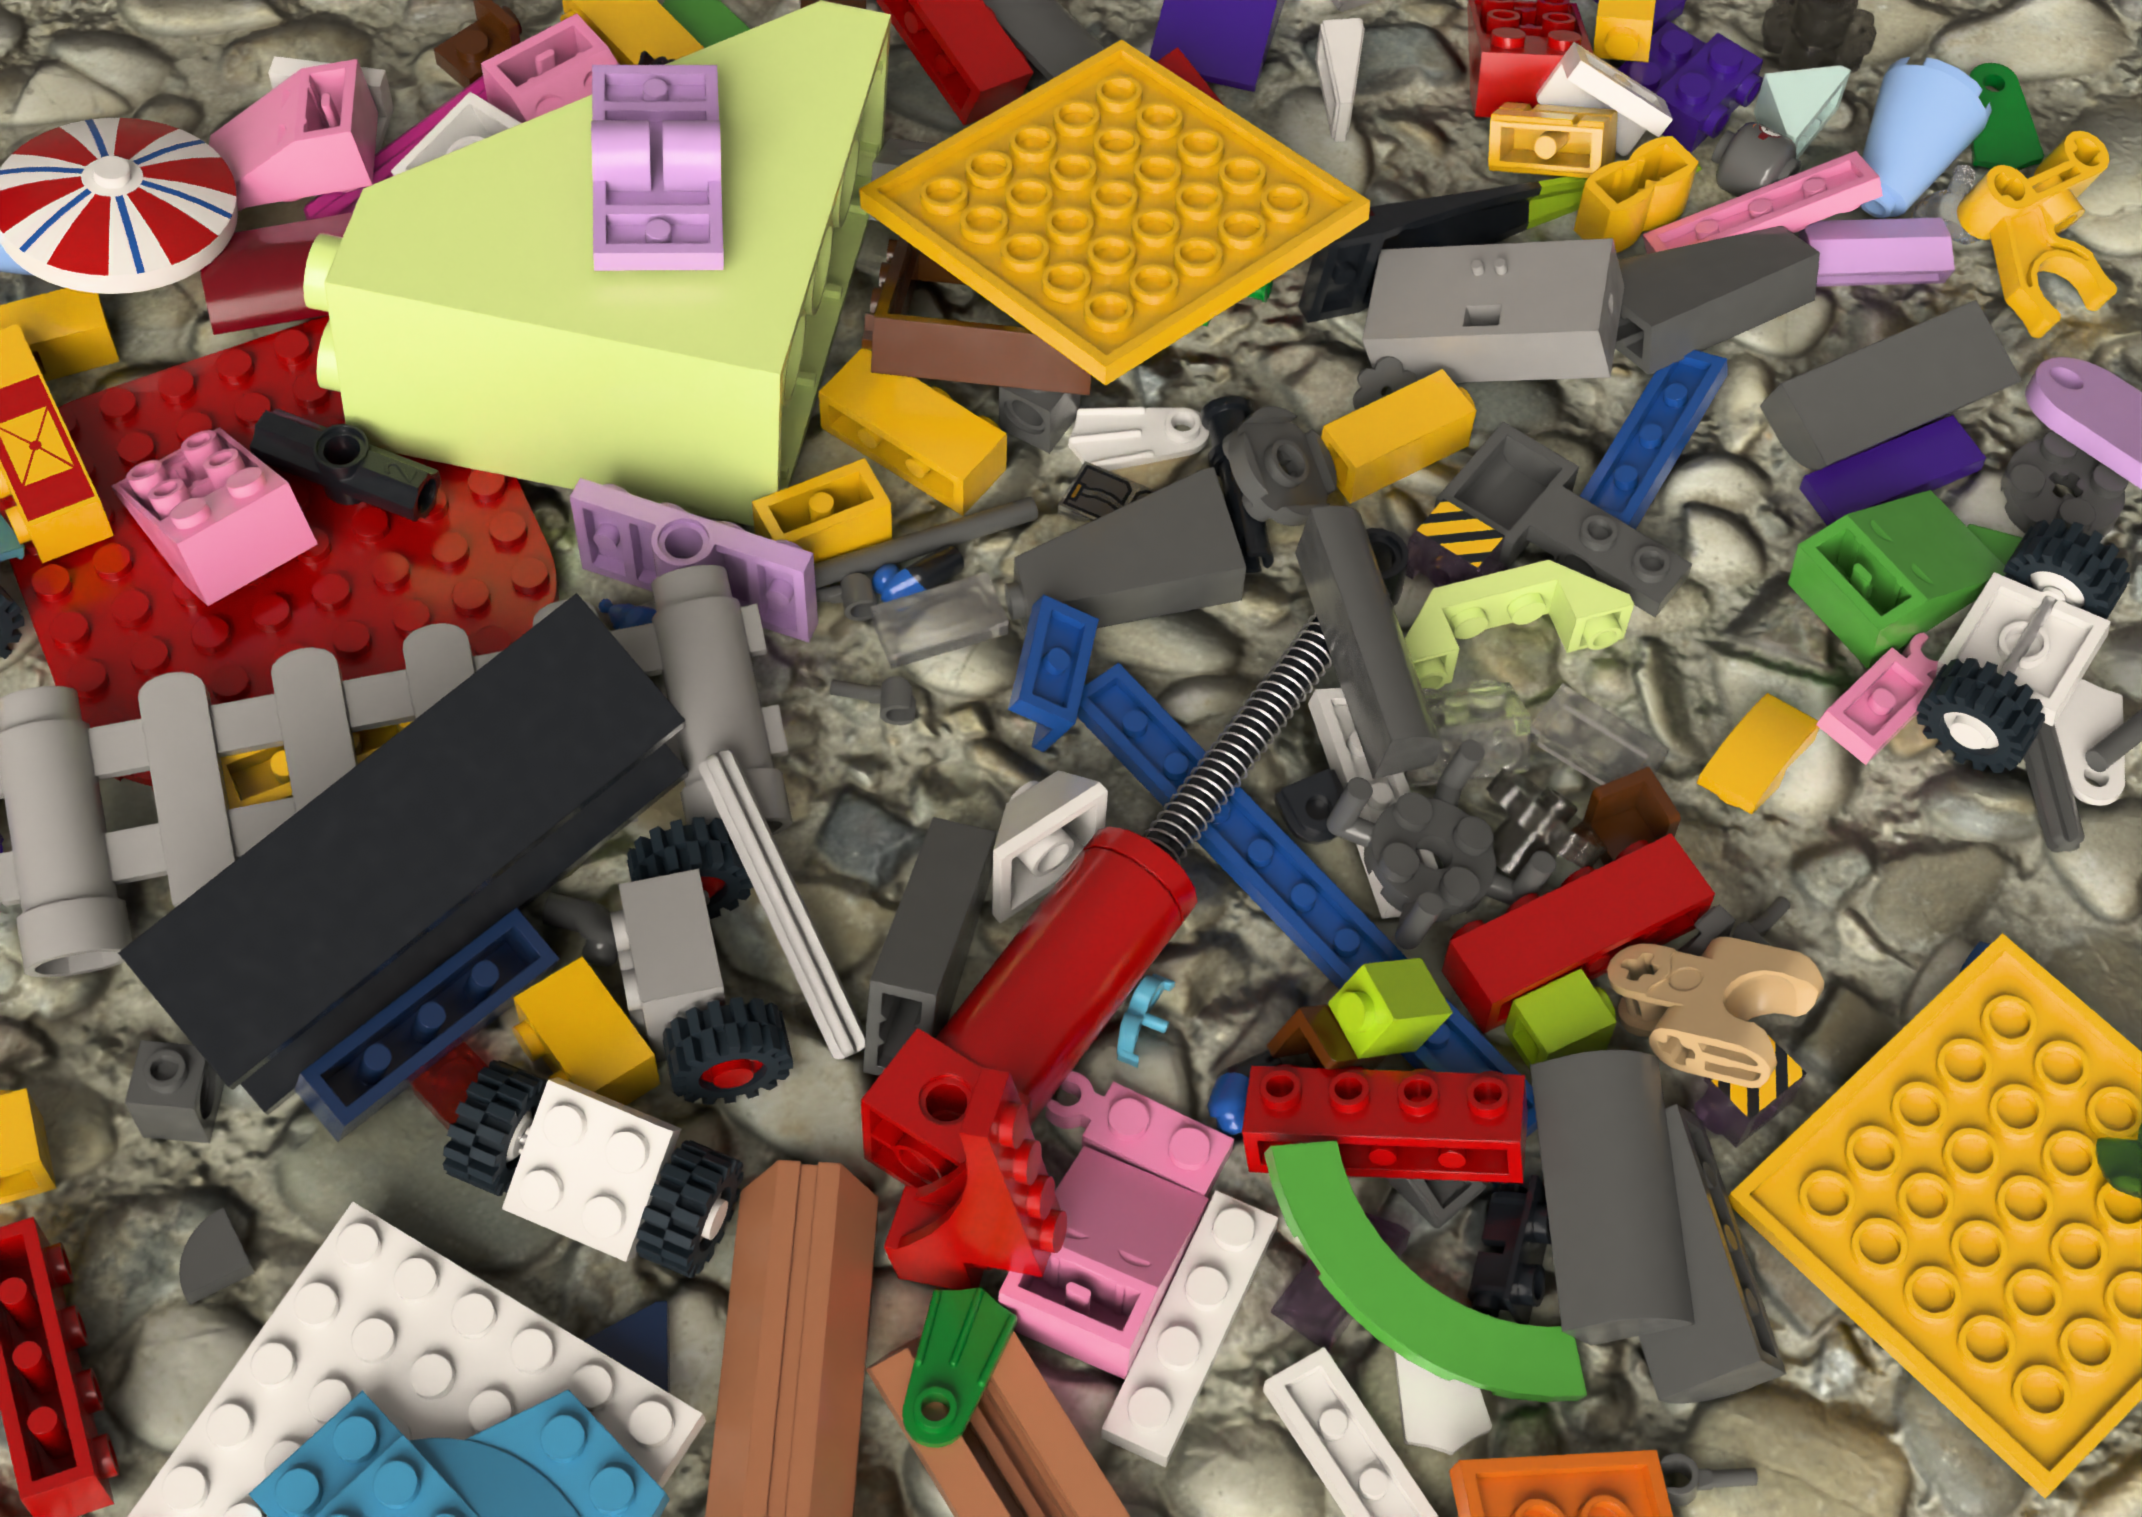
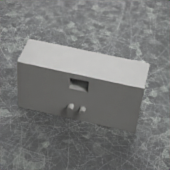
(1498, 310)

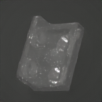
(1482, 712)

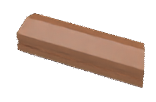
(795, 1345)
(1016, 1450)

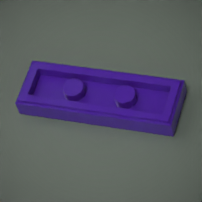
(1894, 470)

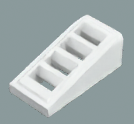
(1338, 68)

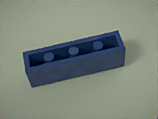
(425, 1024)

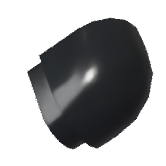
(1308, 804)

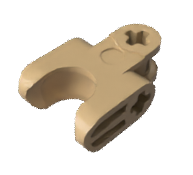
(1702, 1004)

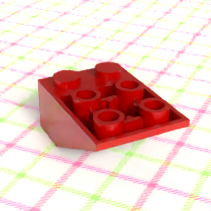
(1517, 48)

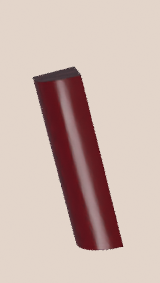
(262, 275)

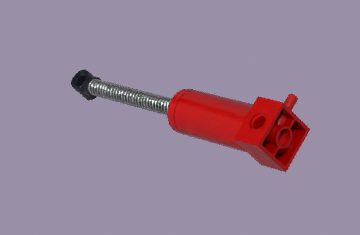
(1083, 941)

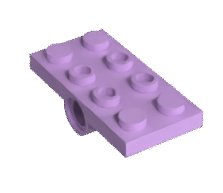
(656, 168)
(645, 539)

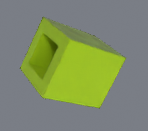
(1389, 1007)
(1561, 1020)

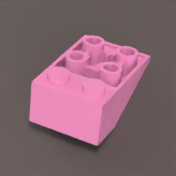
(545, 70)
(303, 137)
(216, 514)
(1113, 1266)

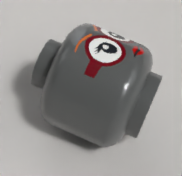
(1753, 159)

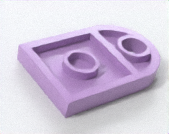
(2091, 412)

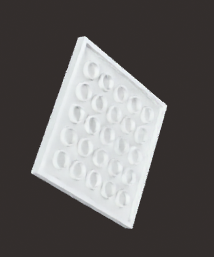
(424, 1346)

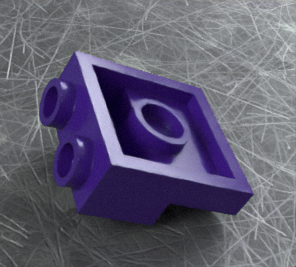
(1697, 81)

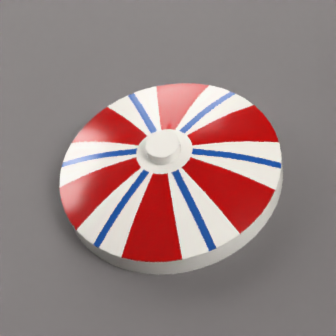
(116, 205)

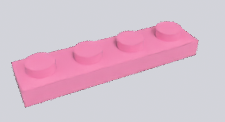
(1790, 203)

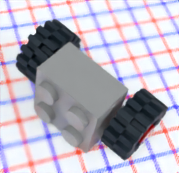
(675, 971)

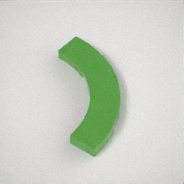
(1398, 1304)

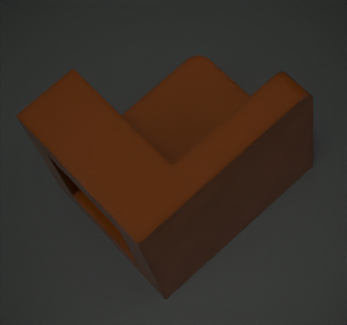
(1630, 811)
(1320, 1035)

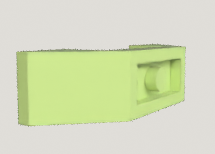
(1580, 607)

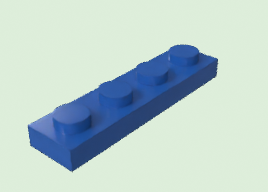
(1655, 436)

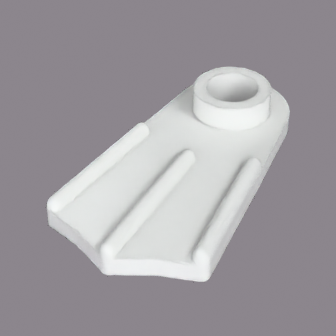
(1135, 435)
(2082, 724)
(1438, 1411)

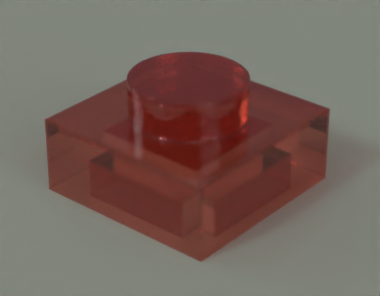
(446, 1083)

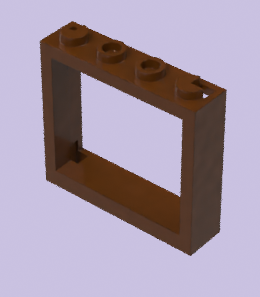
(953, 347)

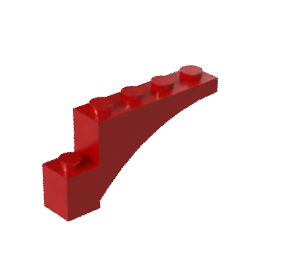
(988, 1210)

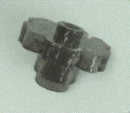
(1818, 33)
(1538, 823)

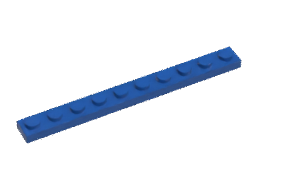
(1270, 865)

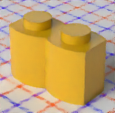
(1637, 193)

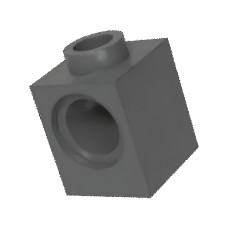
(1037, 415)
(173, 1092)

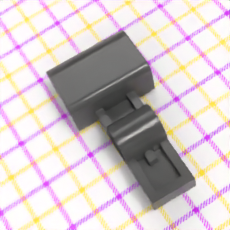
(1531, 498)

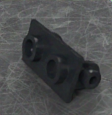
(1515, 1278)

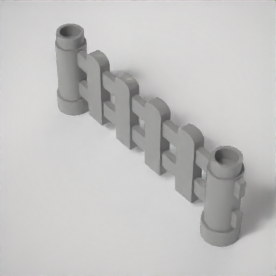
(52, 761)

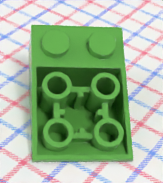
(1891, 573)

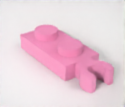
(1881, 701)
(1144, 1134)

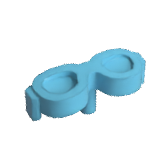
(1138, 1014)

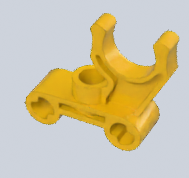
(2024, 226)

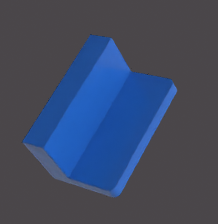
(1053, 668)

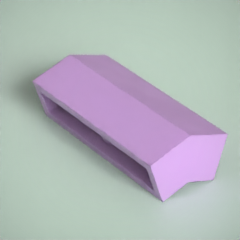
(1881, 251)

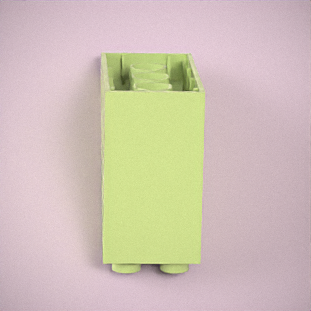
(496, 348)

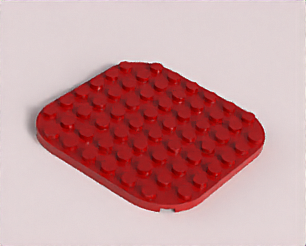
(125, 616)

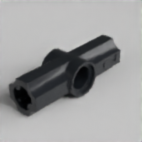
(345, 464)

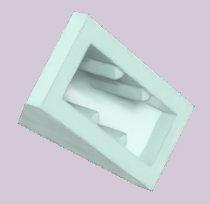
(1800, 102)

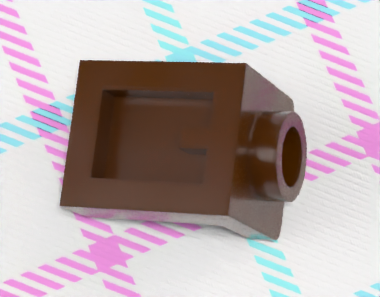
(490, 35)

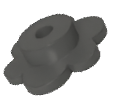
(1386, 372)

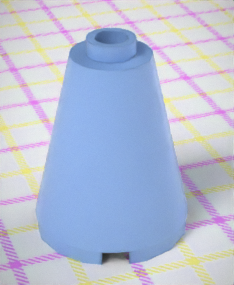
(1919, 129)

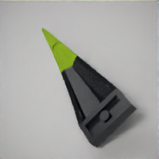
(1345, 270)

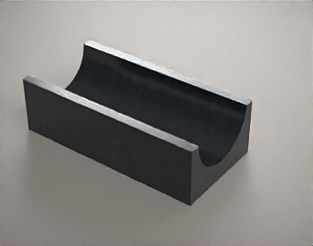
(413, 853)

